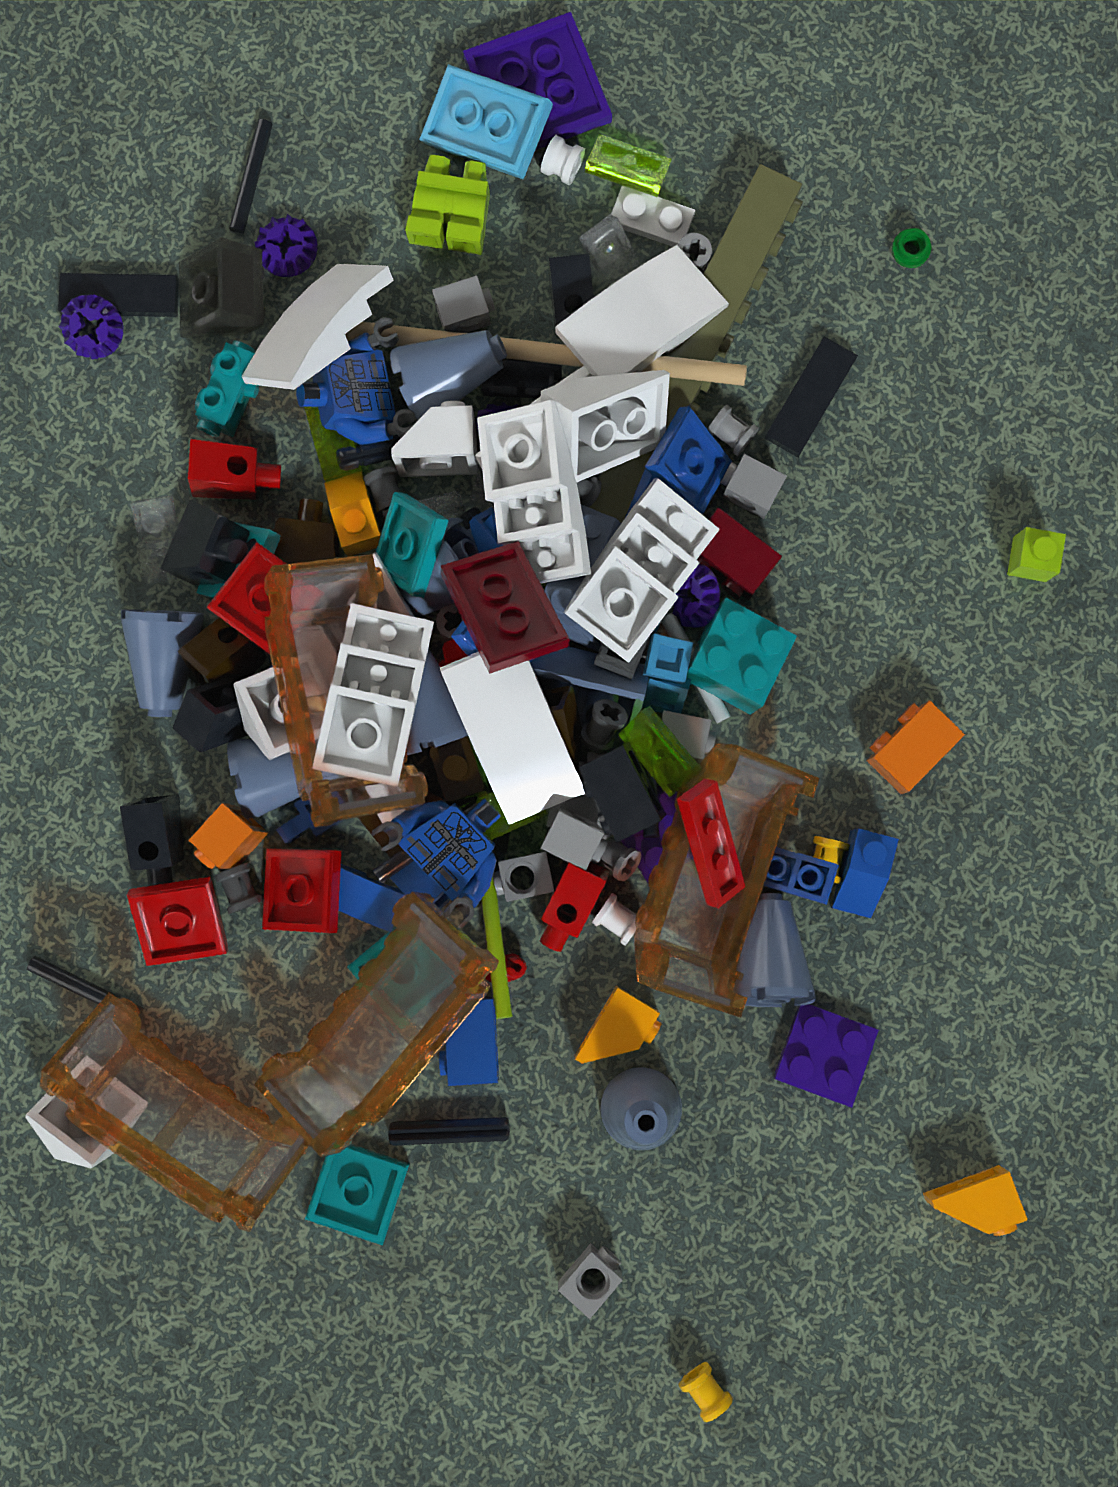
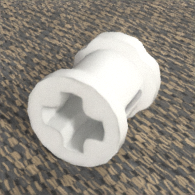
(617, 919)

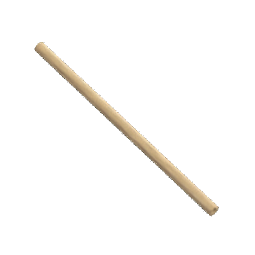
(562, 355)

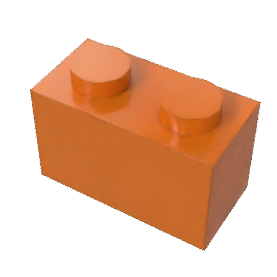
(914, 746)
(226, 838)

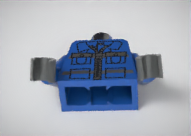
(356, 391)
(449, 849)

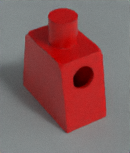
(213, 467)
(578, 889)

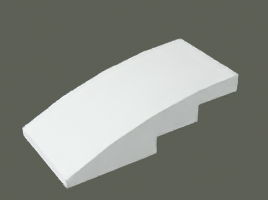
(642, 315)
(315, 326)
(534, 489)
(641, 570)
(373, 695)
(513, 735)

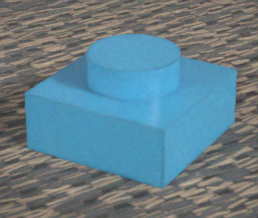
(668, 658)
(665, 695)

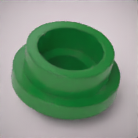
(919, 239)

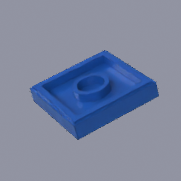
(689, 460)

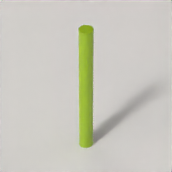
(496, 948)

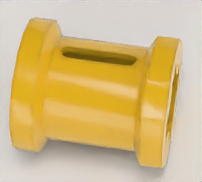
(830, 851)
(706, 1392)

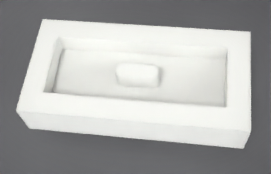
(652, 216)

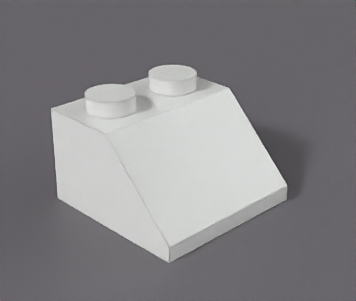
(439, 443)

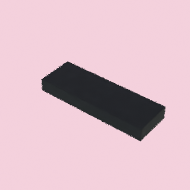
(130, 293)
(811, 396)

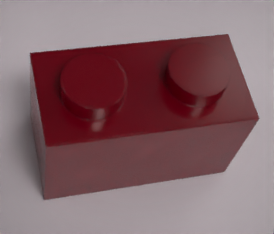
(738, 557)

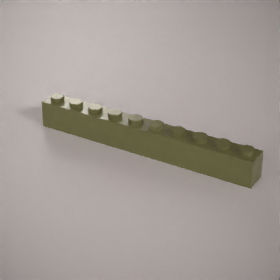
(733, 272)

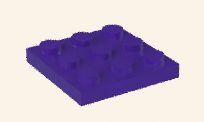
(552, 64)

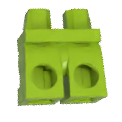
(450, 201)

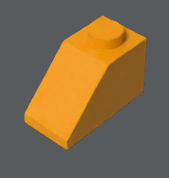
(353, 514)
(619, 1027)
(982, 1201)

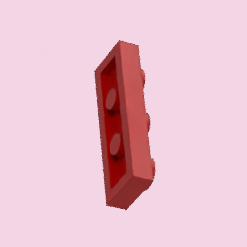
(711, 842)

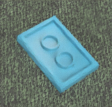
(486, 121)

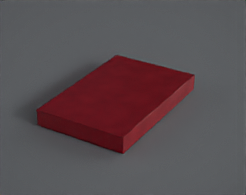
(504, 607)

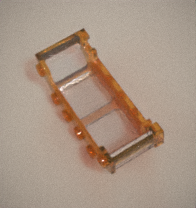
(304, 642)
(679, 938)
(380, 1028)
(170, 1117)

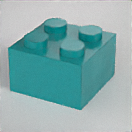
(739, 656)

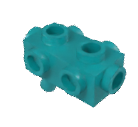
(226, 395)

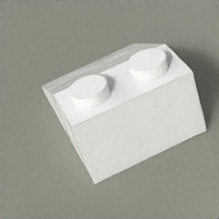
(610, 417)

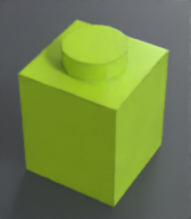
(1036, 554)

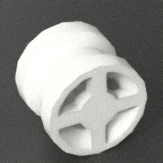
(562, 159)

